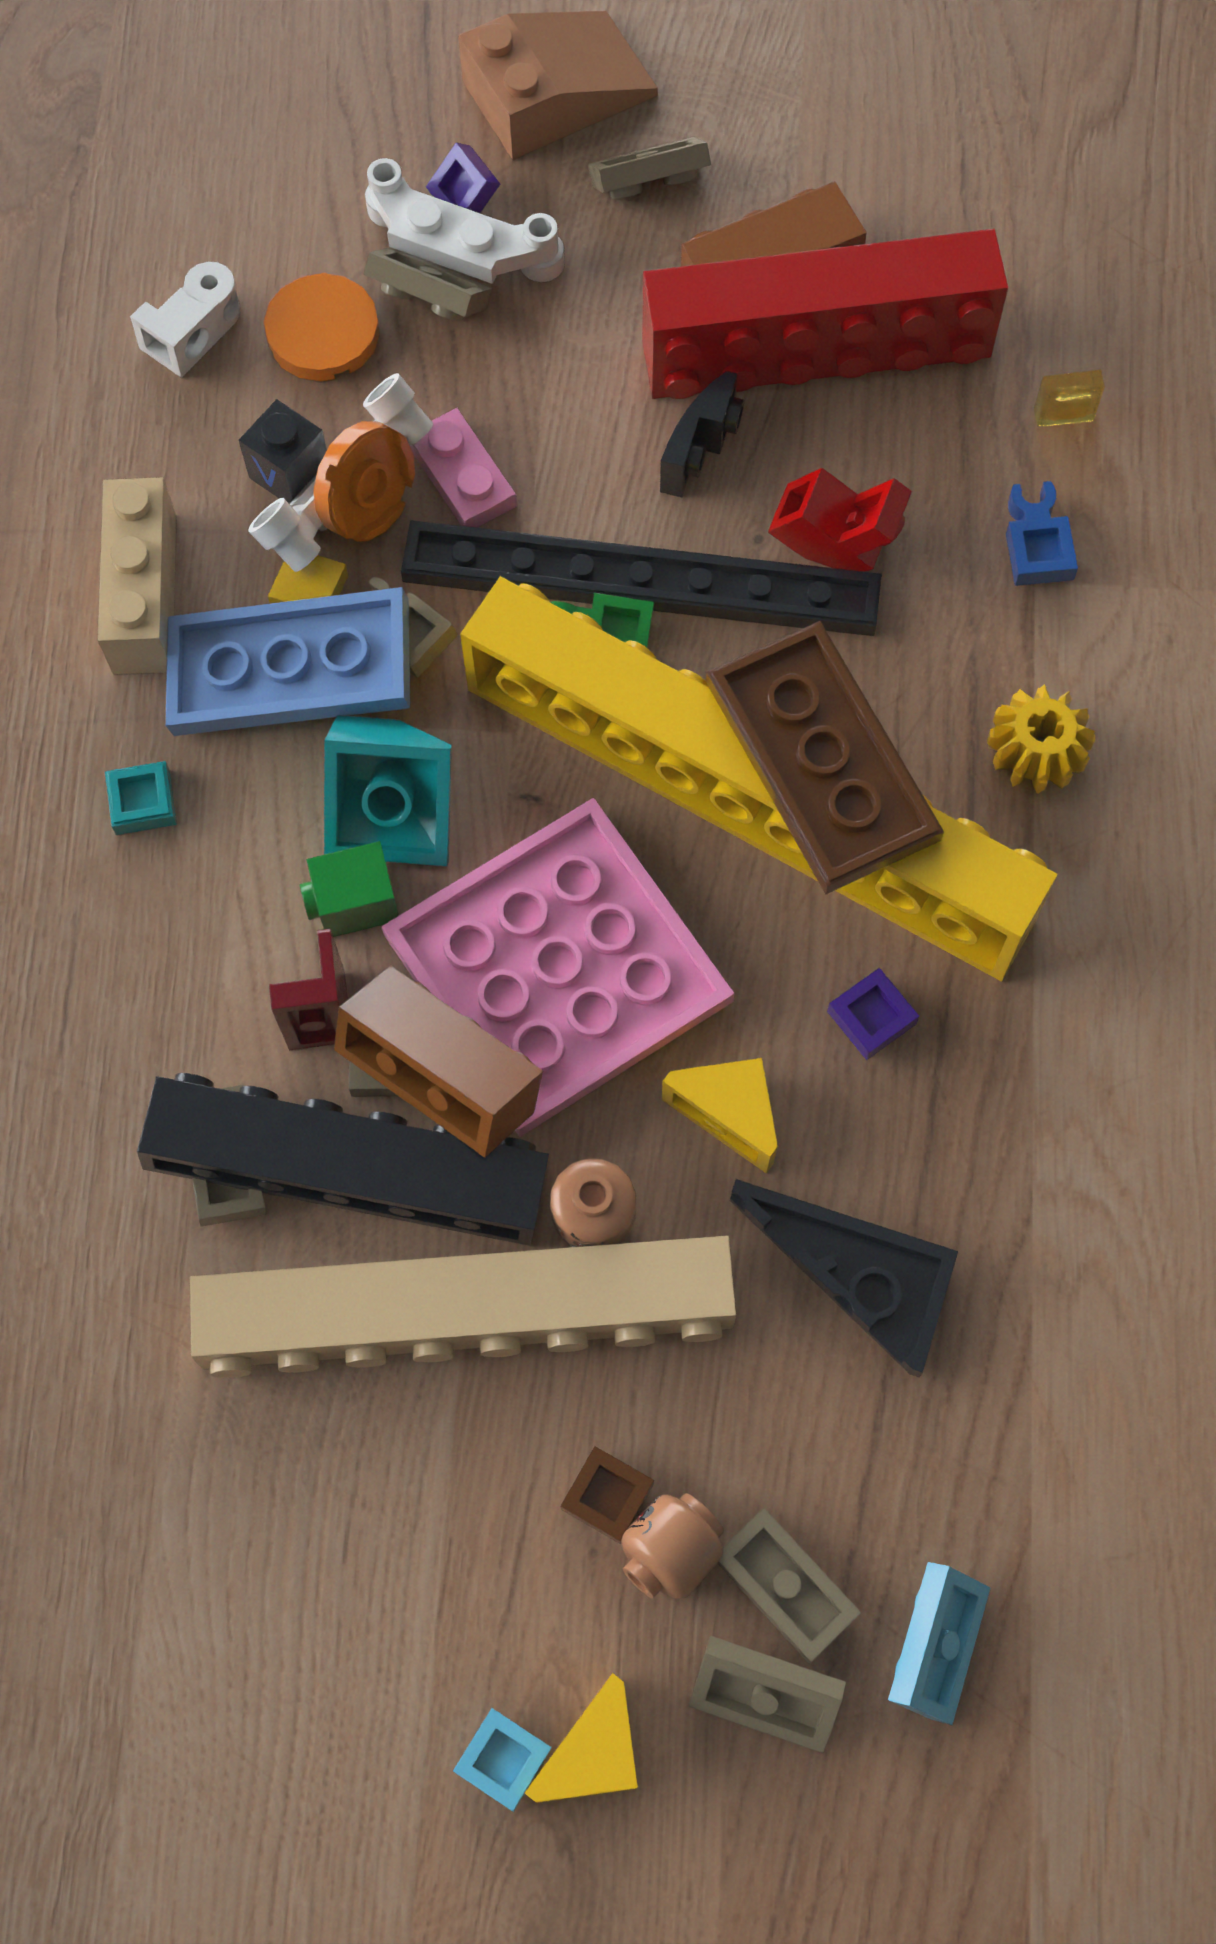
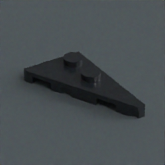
(875, 1274)

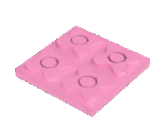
(563, 956)

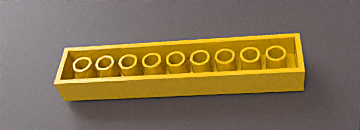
(676, 741)

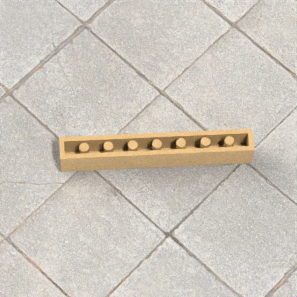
(462, 1304)

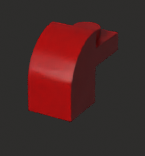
(835, 524)

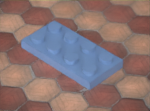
(288, 662)

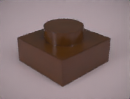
(607, 1494)

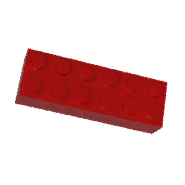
(823, 313)

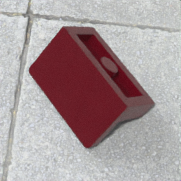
(310, 1007)

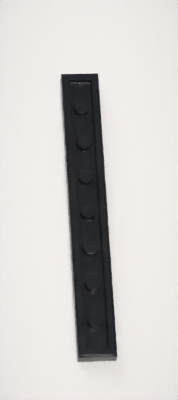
(670, 578)

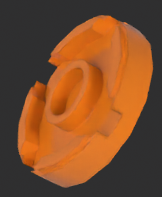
(321, 326)
(363, 481)

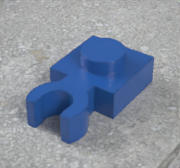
(1037, 544)

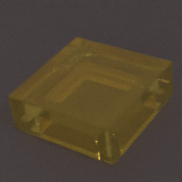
(1069, 398)

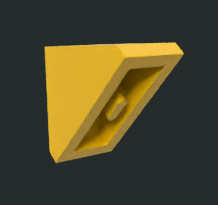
(729, 1105)
(594, 1754)

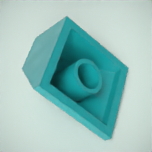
(387, 787)

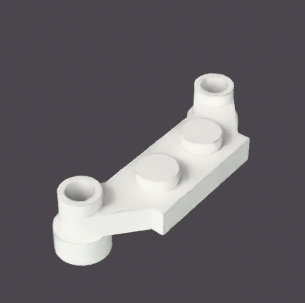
(457, 235)
(293, 526)

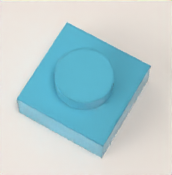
(502, 1759)

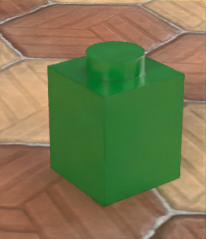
(349, 890)

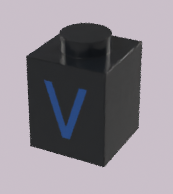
(282, 451)

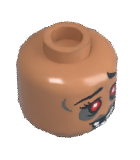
(593, 1203)
(672, 1546)

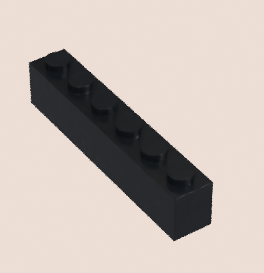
(341, 1158)

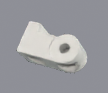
(189, 319)

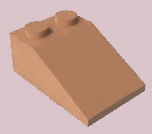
(550, 75)

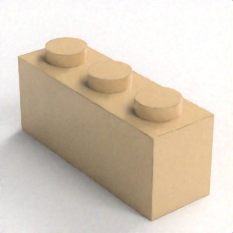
(136, 574)

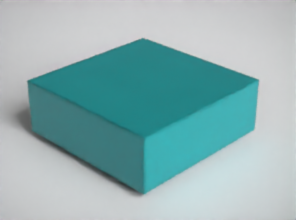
(140, 798)

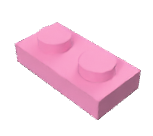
(463, 471)

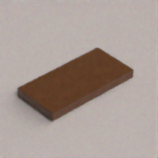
(824, 757)

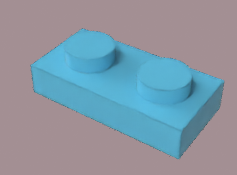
(939, 1643)

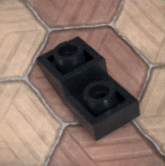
(701, 430)

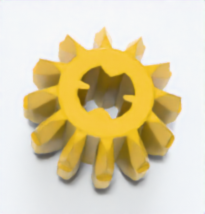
(1054, 758)

